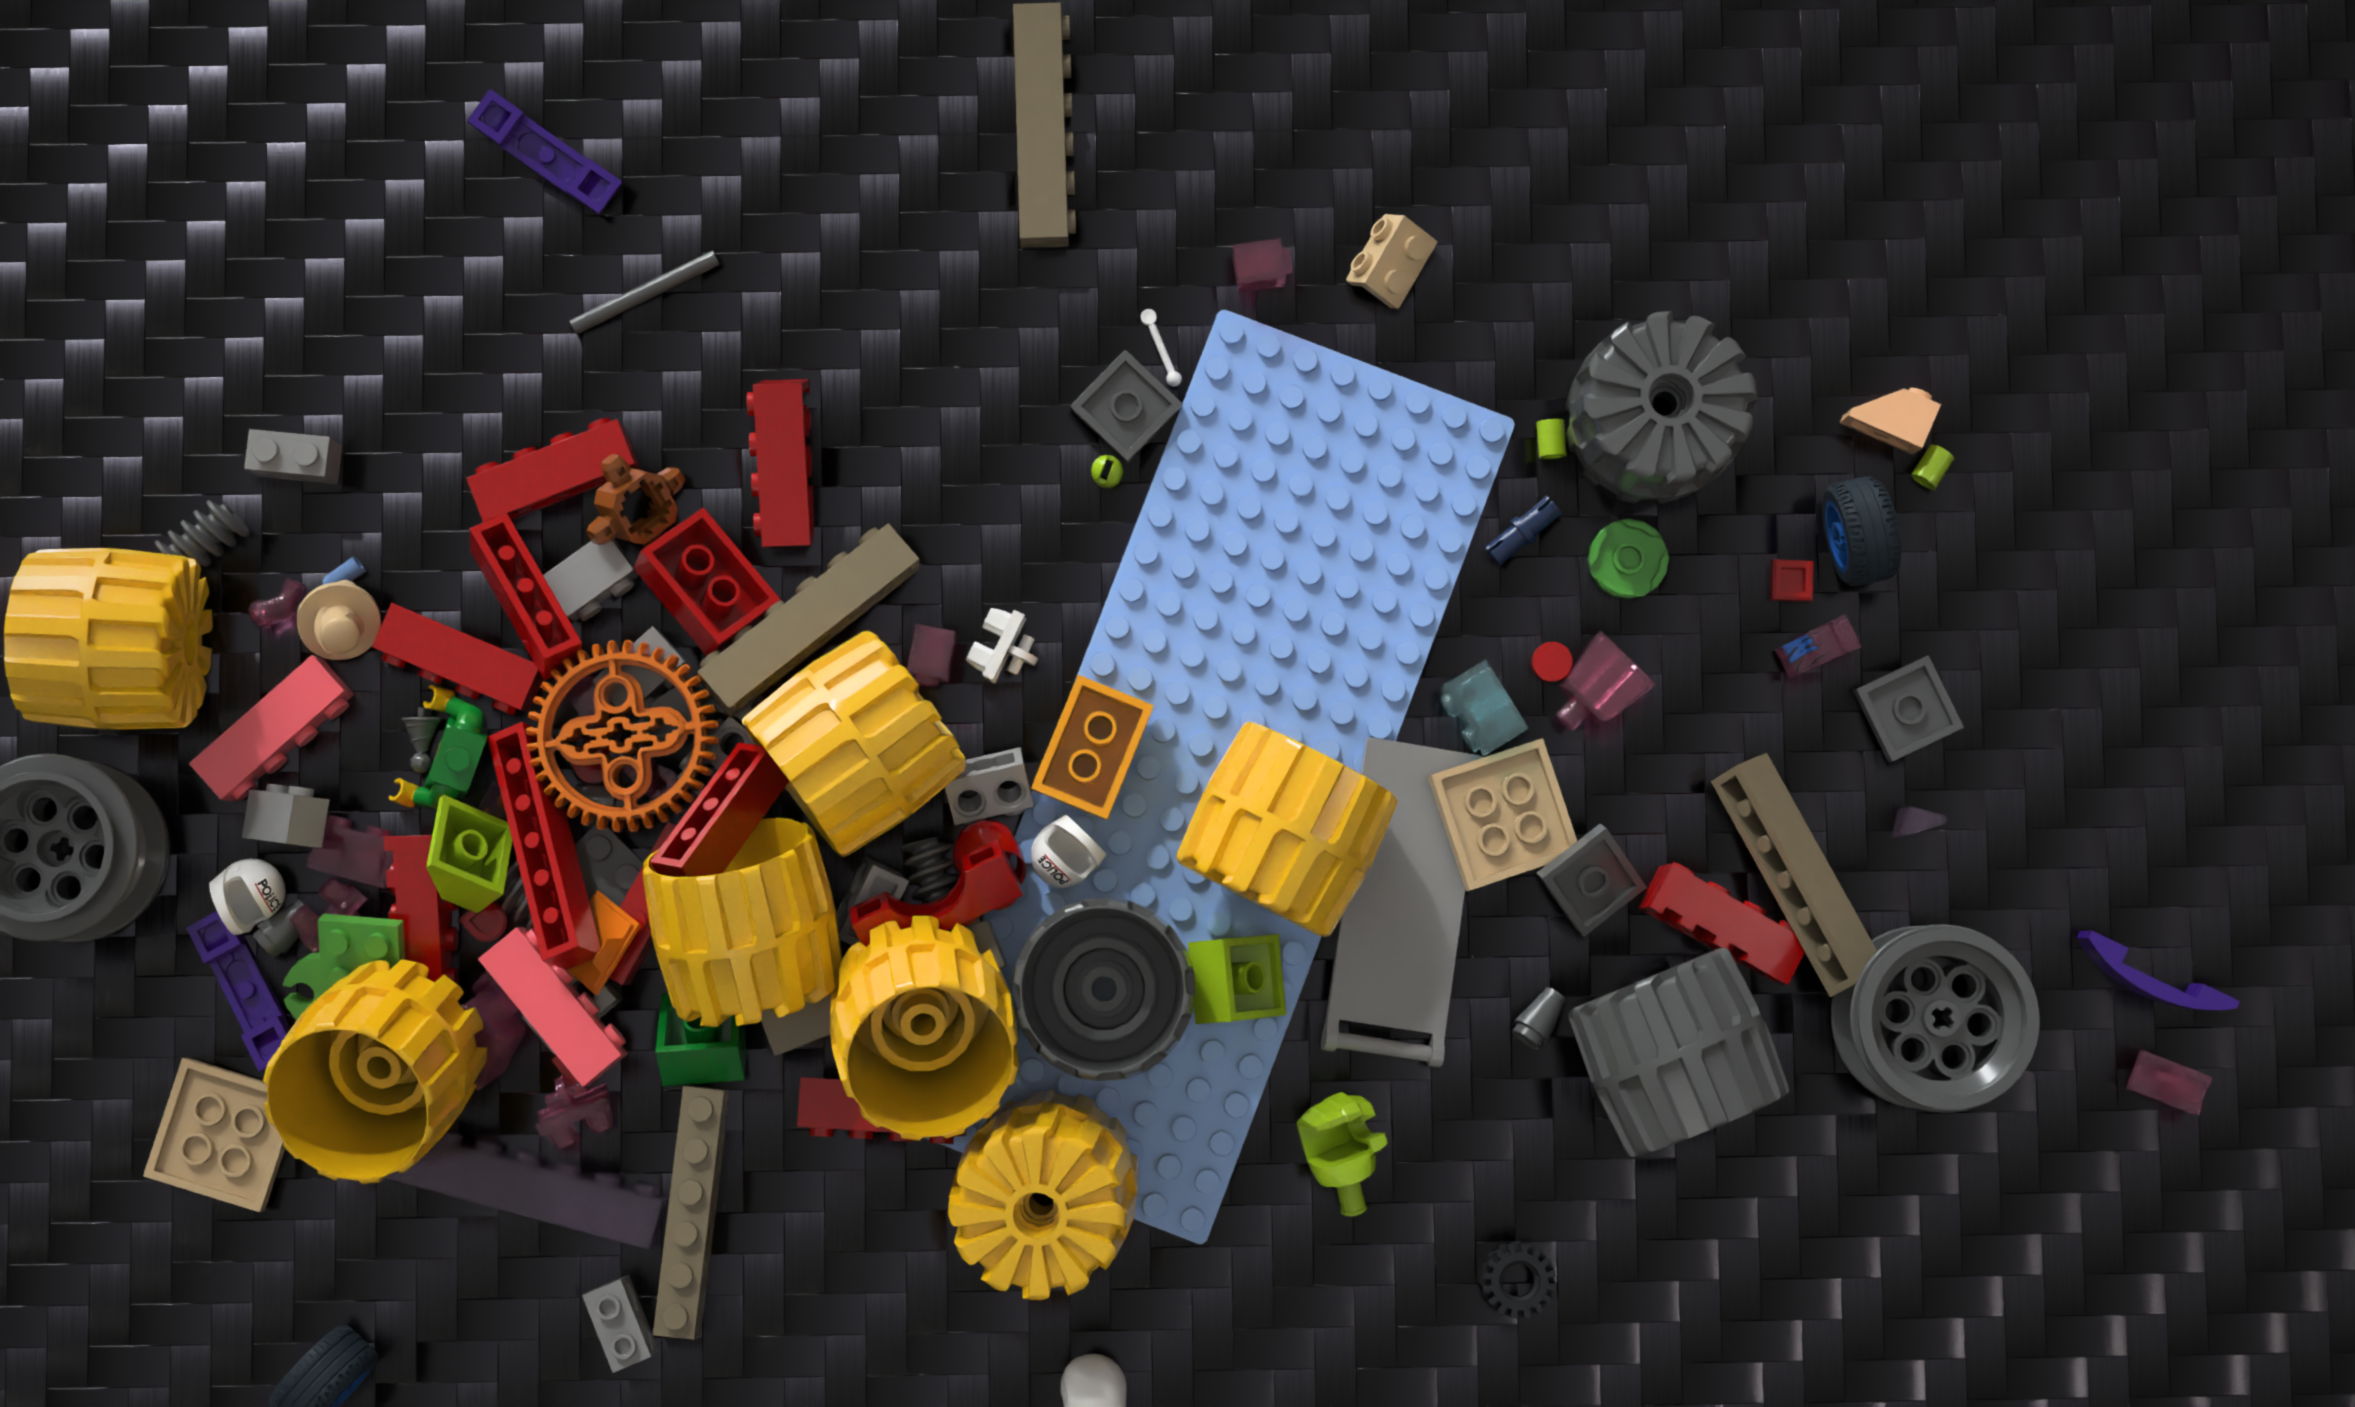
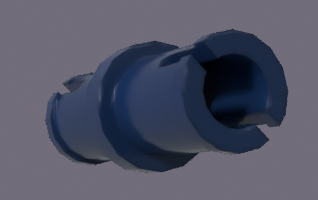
(1523, 530)

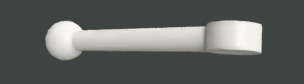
(1148, 318)

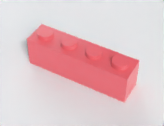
(272, 729)
(554, 1006)

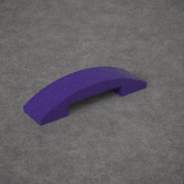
(544, 152)
(2110, 957)
(243, 986)

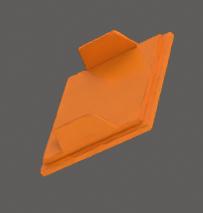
(615, 934)

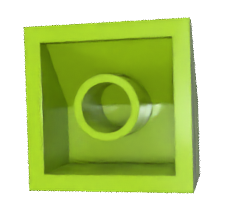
(468, 855)
(1237, 979)

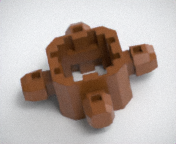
(626, 480)

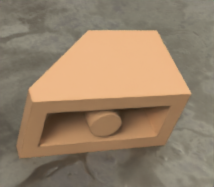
(1896, 419)

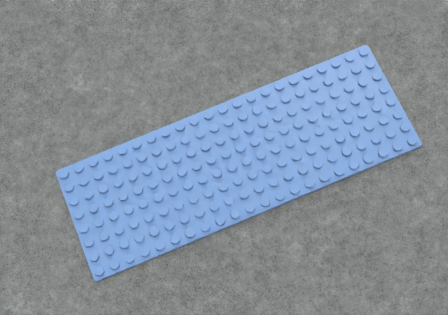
(1274, 584)

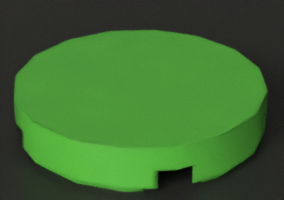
(1628, 559)

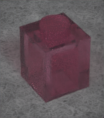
(1260, 265)
(931, 655)

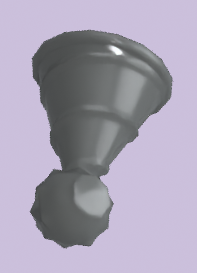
(421, 731)

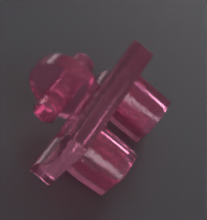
(342, 901)
(2169, 1082)
(570, 1105)

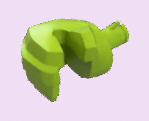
(1341, 1146)

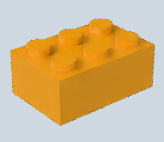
(1092, 747)

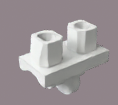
(1008, 628)

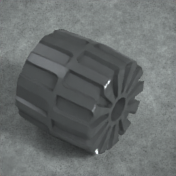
(1632, 445)
(1096, 1036)
(1678, 1053)

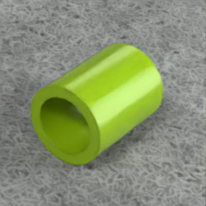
(1551, 439)
(1932, 466)

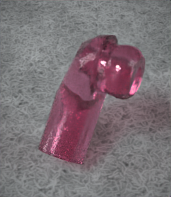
(279, 608)

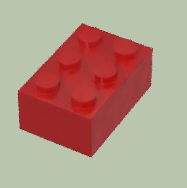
(705, 582)

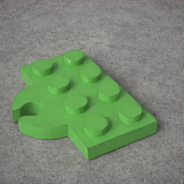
(343, 947)

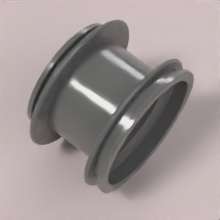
(126, 826)
(1985, 1062)

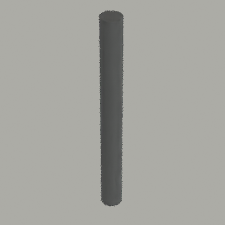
(644, 292)

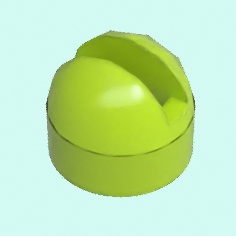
(1115, 474)

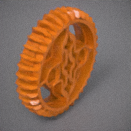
(635, 704)

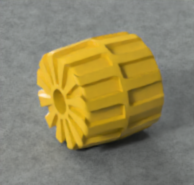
(107, 639)
(856, 742)
(1287, 828)
(748, 935)
(923, 1029)
(374, 1072)
(1054, 1149)

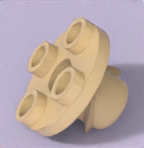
(338, 620)

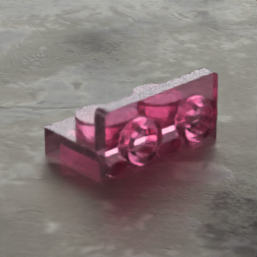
(352, 853)

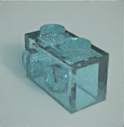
(1482, 708)

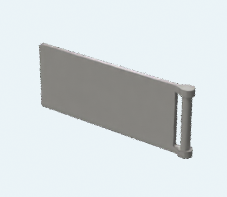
(1405, 918)

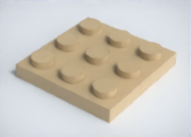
(1503, 814)
(217, 1137)

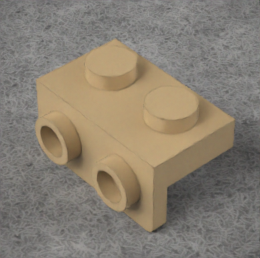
(1391, 259)

